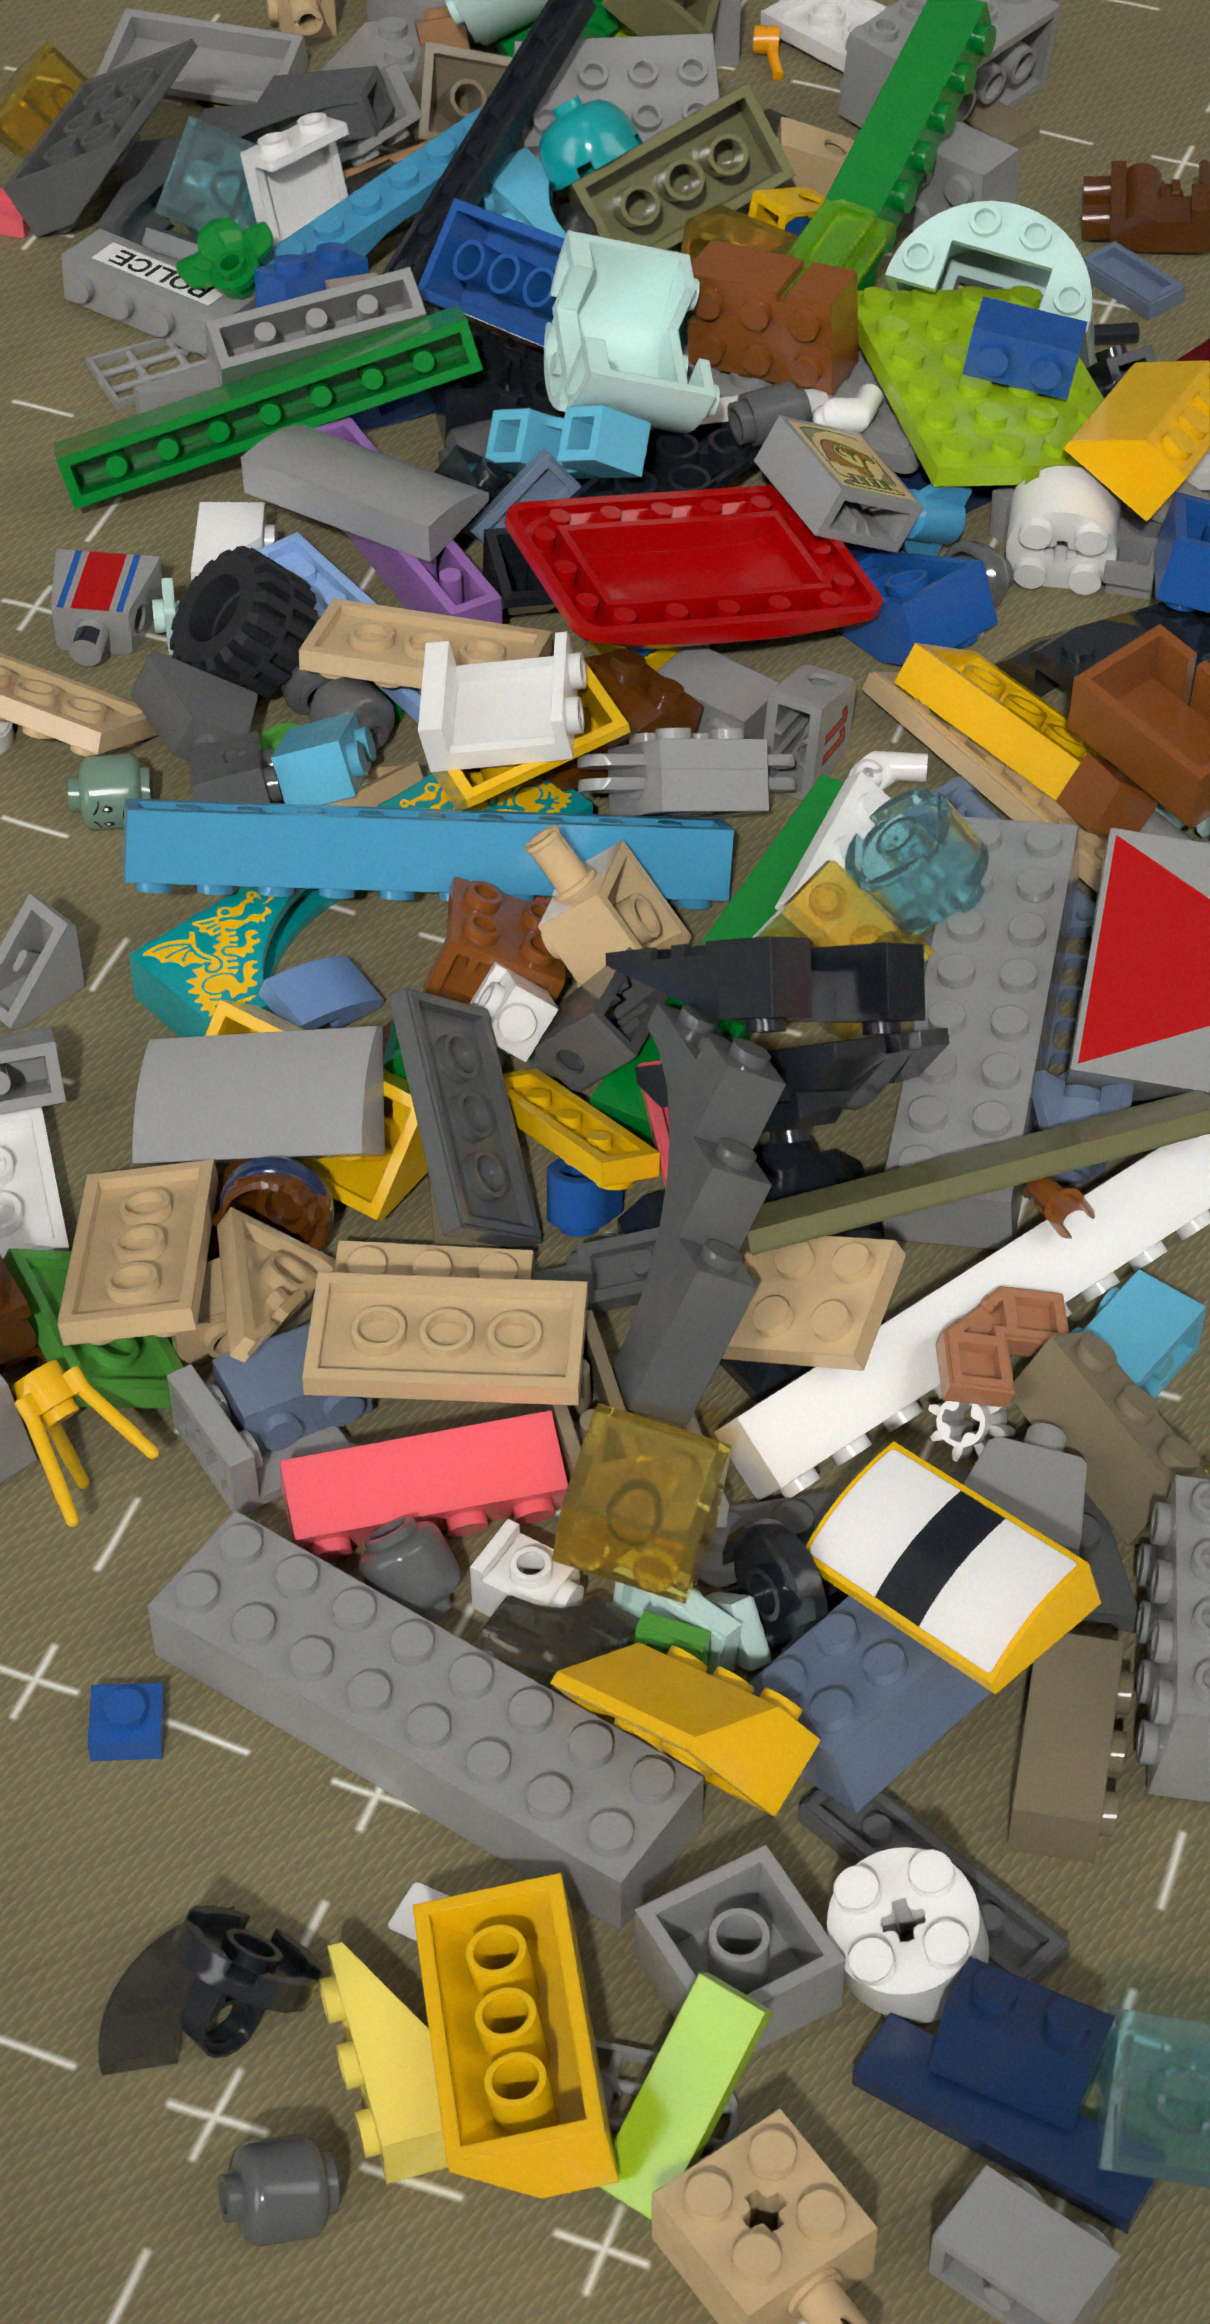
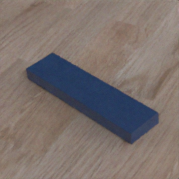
(1031, 2147)

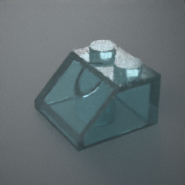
(206, 180)
(1155, 2097)

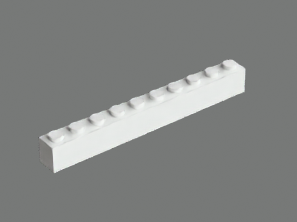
(834, 1408)

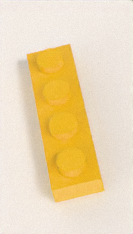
(578, 1131)

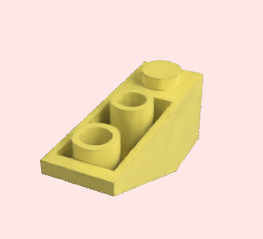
(391, 2063)

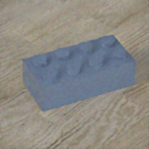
(868, 1699)

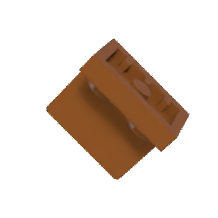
(487, 929)

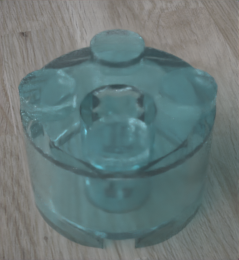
(919, 860)

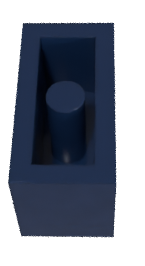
(1020, 2043)

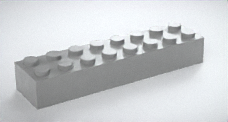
(998, 996)
(428, 1717)

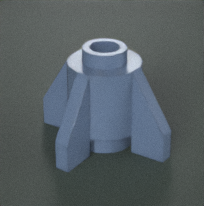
(1064, 1104)

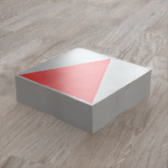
(1147, 970)

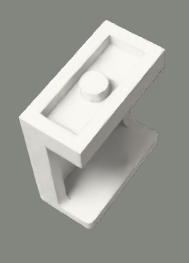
(296, 174)
(500, 708)

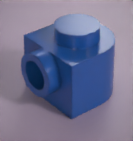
(577, 1202)

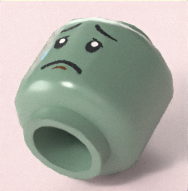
(104, 785)

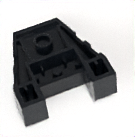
(787, 981)

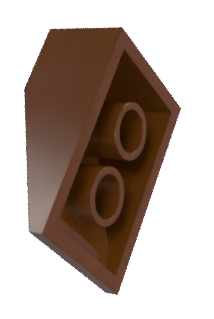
(644, 700)

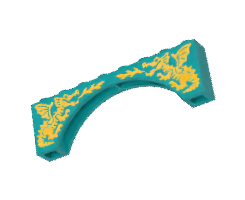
(244, 936)

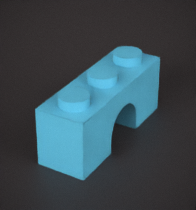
(584, 443)

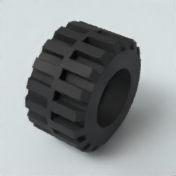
(244, 620)

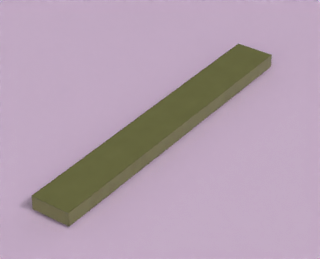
(978, 1171)

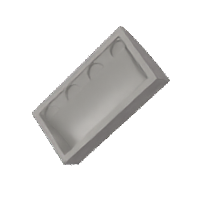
(226, 68)
(360, 490)
(261, 1097)

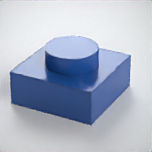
(126, 1721)

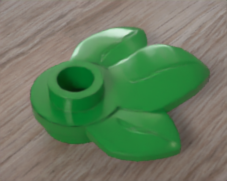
(226, 257)

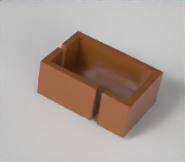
(759, 334)
(1140, 721)

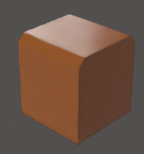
(1105, 798)

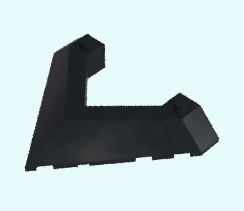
(516, 380)

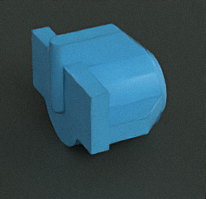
(940, 519)

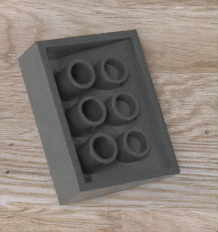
(90, 139)

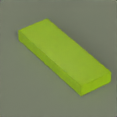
(686, 2089)

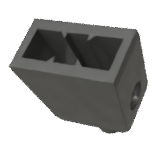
(586, 1045)

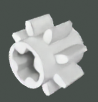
(958, 1431)

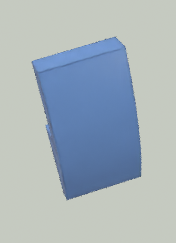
(321, 993)

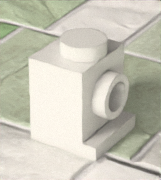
(516, 1010)
(523, 1569)

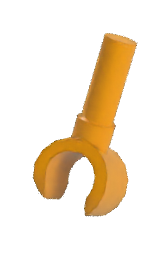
(767, 42)

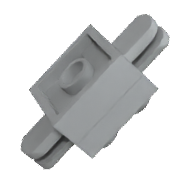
(688, 774)

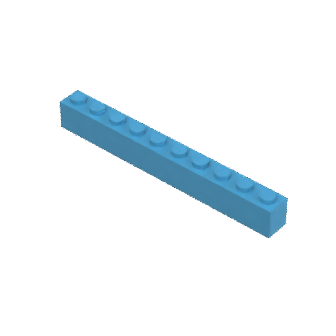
(402, 849)

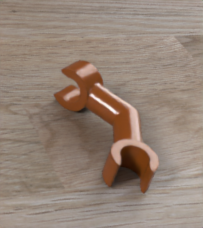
(1056, 1202)

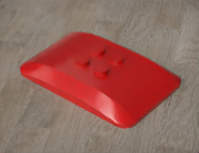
(689, 567)

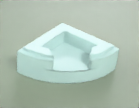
(753, 1647)

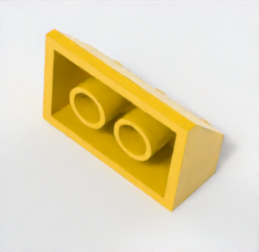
(601, 725)
(700, 1720)

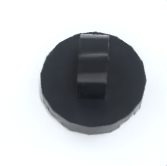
(780, 1578)
(239, 1971)

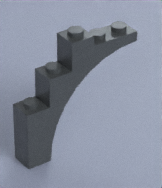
(342, 94)
(712, 1195)

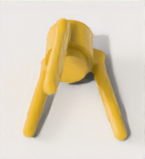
(47, 1400)

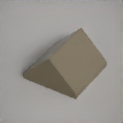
(451, 85)

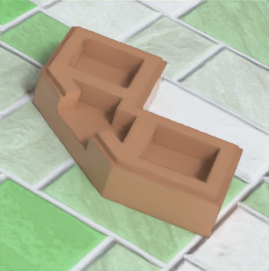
(978, 1348)

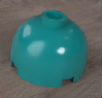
(584, 139)

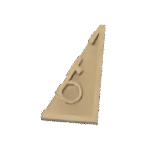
(263, 1279)

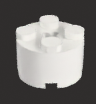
(1062, 530)
(897, 1894)

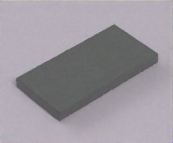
(465, 1120)

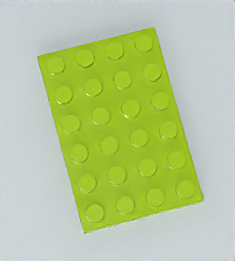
(957, 423)

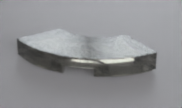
(555, 1636)
(145, 2011)

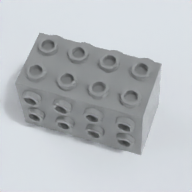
(1009, 74)
(646, 76)
(1177, 1636)

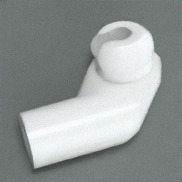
(850, 413)
(888, 767)

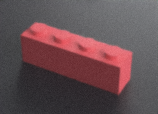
(442, 1477)

